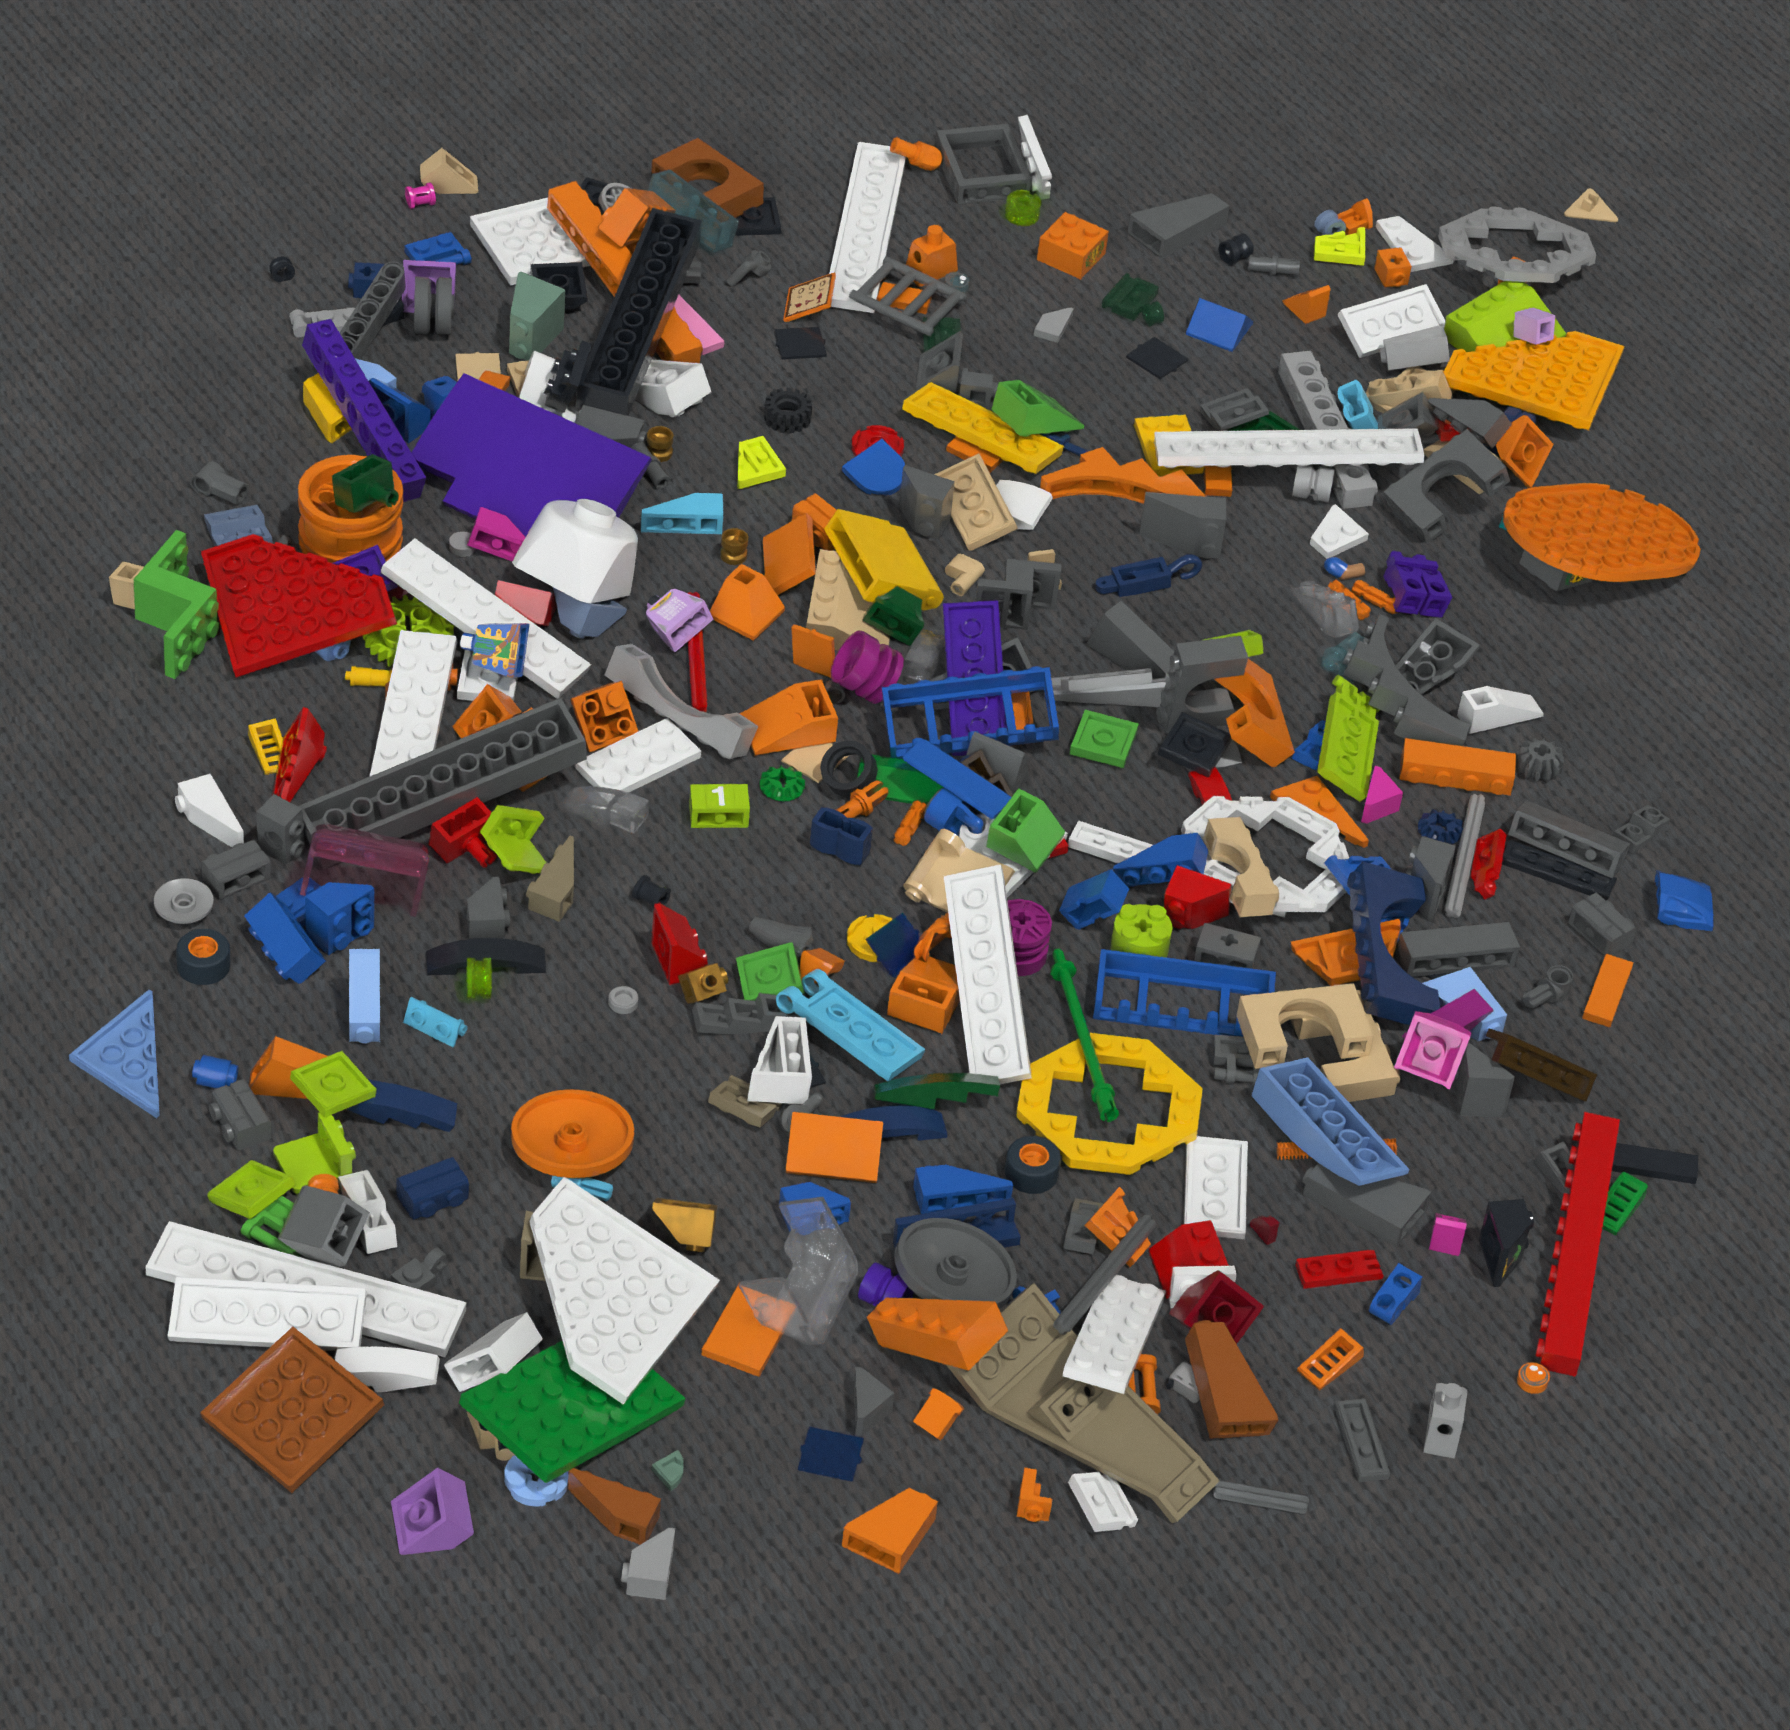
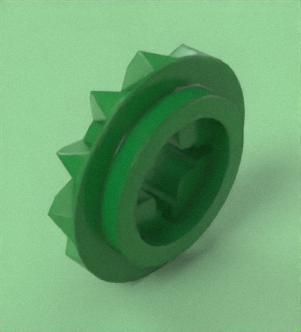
(773, 788)

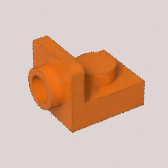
(1030, 1503)

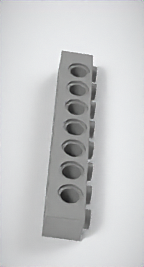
(1319, 411)

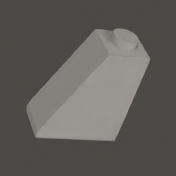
(1415, 348)

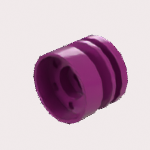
(866, 666)
(1030, 935)

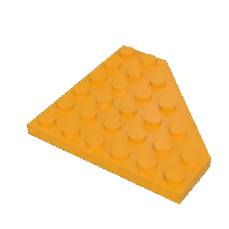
(1551, 379)

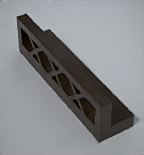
(1542, 1065)

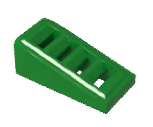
(1628, 1189)

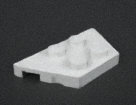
(1035, 159)

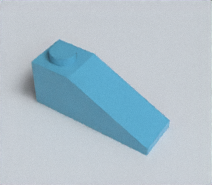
(689, 514)

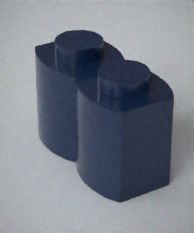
(841, 836)

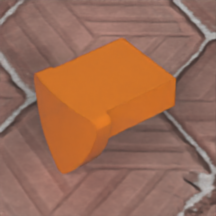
(1358, 216)
(820, 960)
(938, 1413)

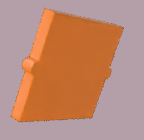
(812, 650)

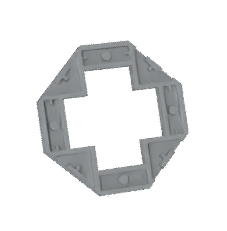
(1476, 225)

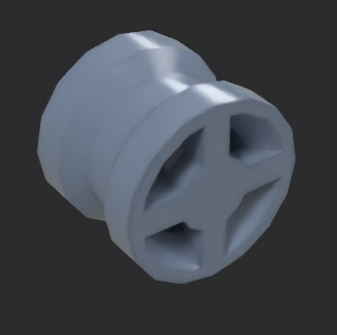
(1328, 223)

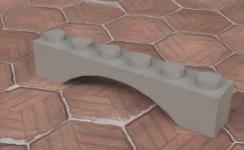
(638, 672)

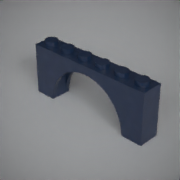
(1385, 985)

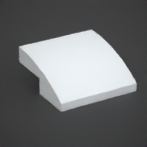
(1024, 502)

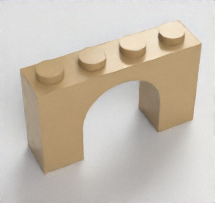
(1332, 1006)
(1359, 1078)

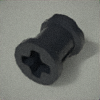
(650, 891)

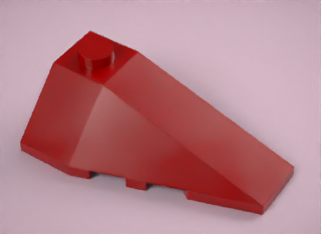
(298, 755)

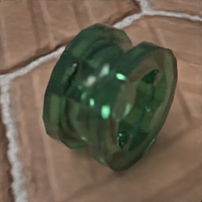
(1153, 313)

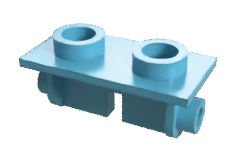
(433, 1022)

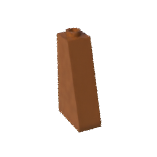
(1226, 1385)

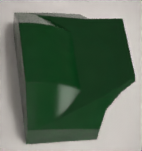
(897, 615)

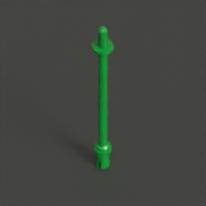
(1102, 1092)

